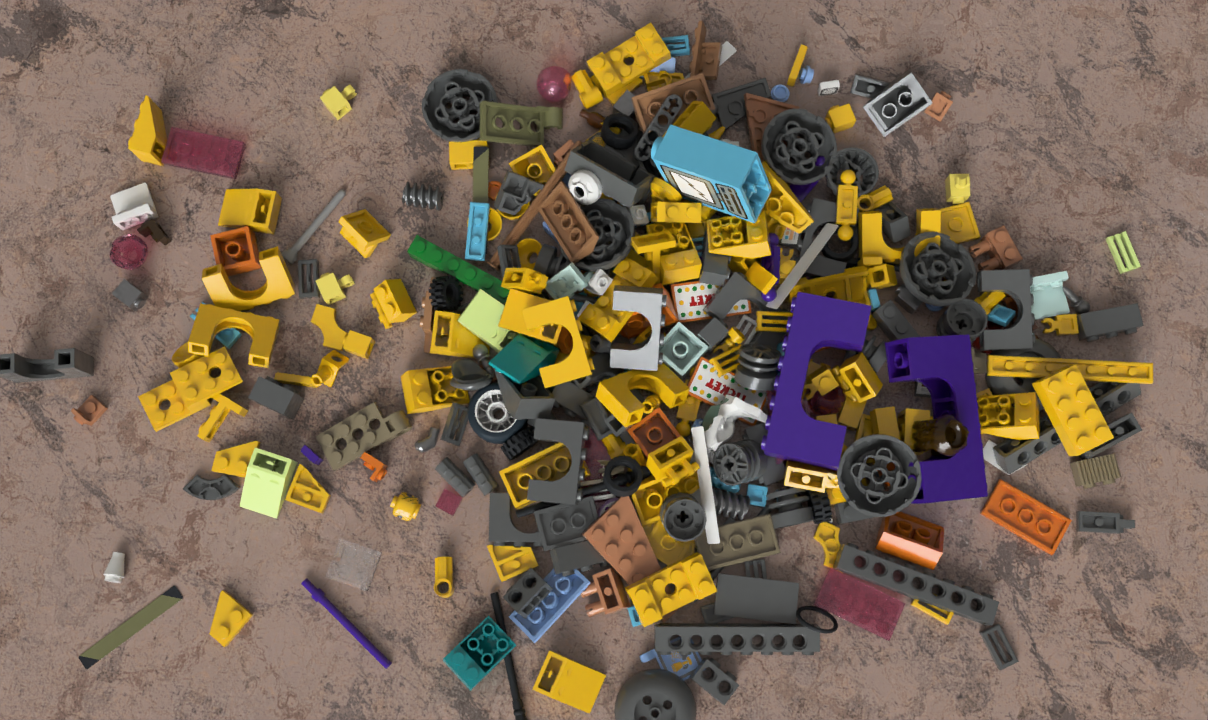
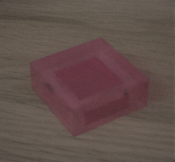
(449, 502)

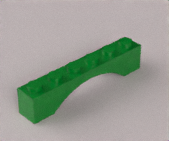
(445, 262)

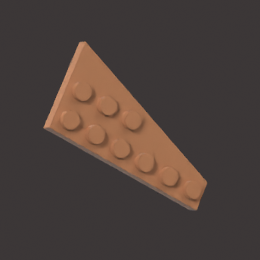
(759, 114)
(624, 544)

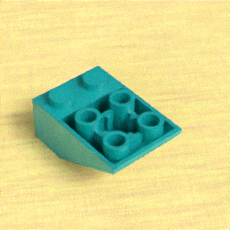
(524, 357)
(479, 653)

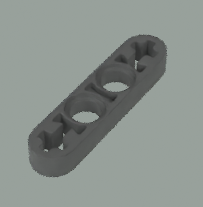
(655, 126)

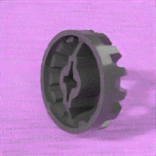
(858, 161)

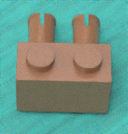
(1000, 249)
(610, 591)

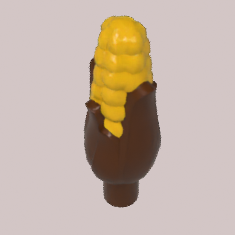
(596, 120)

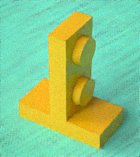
(676, 212)
(651, 245)
(218, 415)

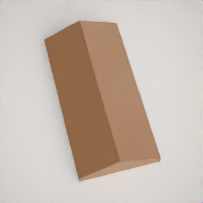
(688, 90)
(568, 223)

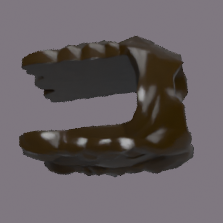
(942, 435)

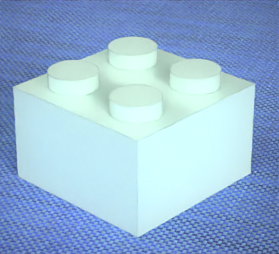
(682, 350)

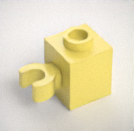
(338, 102)
(957, 188)
(332, 288)

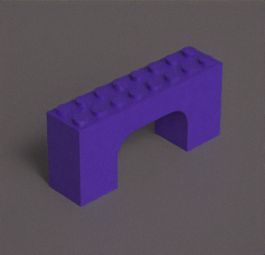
(814, 325)
(947, 372)

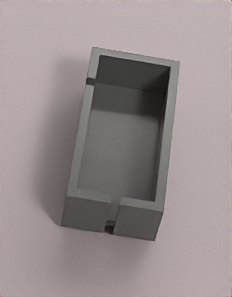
(612, 172)

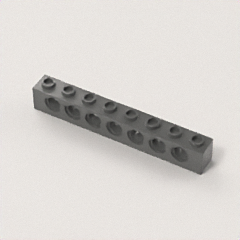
(1014, 454)
(986, 606)
(663, 632)

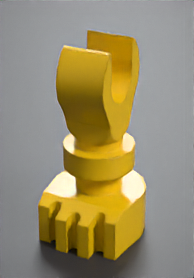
(736, 336)

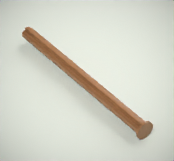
(532, 210)

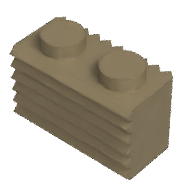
(1095, 470)

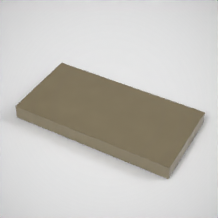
(739, 542)

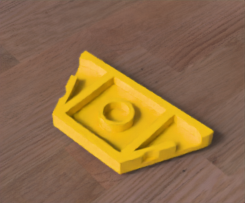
(664, 546)

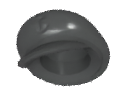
(469, 375)

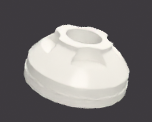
(589, 183)

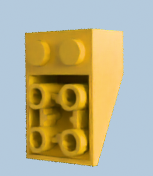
(149, 134)
(250, 208)
(739, 237)
(679, 262)
(513, 318)
(452, 337)
(430, 390)
(1002, 420)
(569, 681)

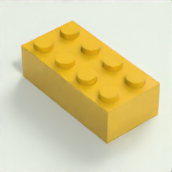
(1072, 410)
(545, 465)

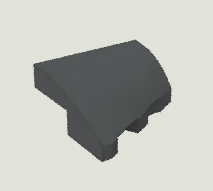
(515, 192)

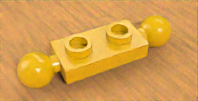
(846, 205)
(687, 412)

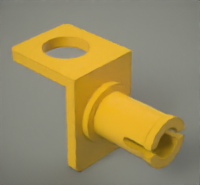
(329, 369)

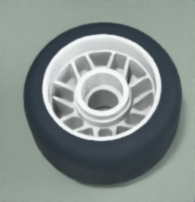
(481, 416)

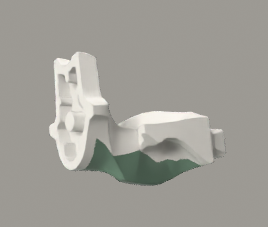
(721, 418)

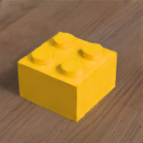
(906, 420)

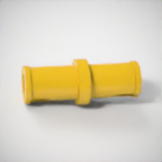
(651, 403)

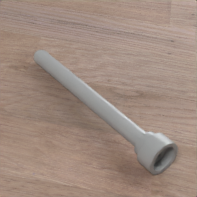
(291, 253)

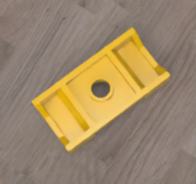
(646, 50)
(847, 286)
(601, 315)
(691, 583)

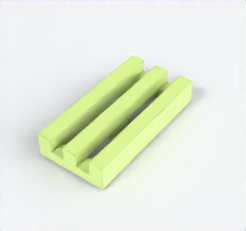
(1123, 237)

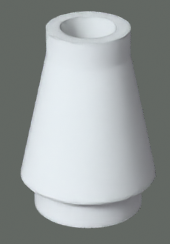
(115, 568)

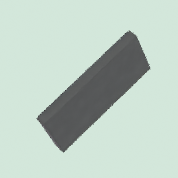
(756, 598)

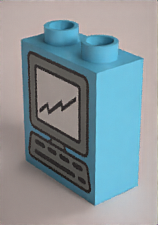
(712, 172)

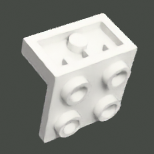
(133, 206)

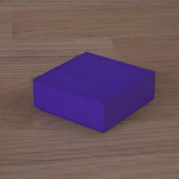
(311, 455)

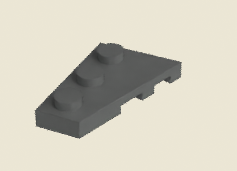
(732, 102)

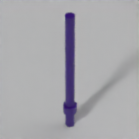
(319, 595)

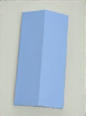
(564, 593)

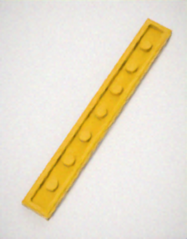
(1090, 369)

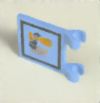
(678, 664)

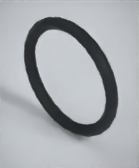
(816, 629)

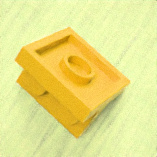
(363, 231)

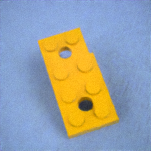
(190, 389)

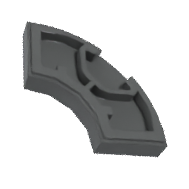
(211, 489)

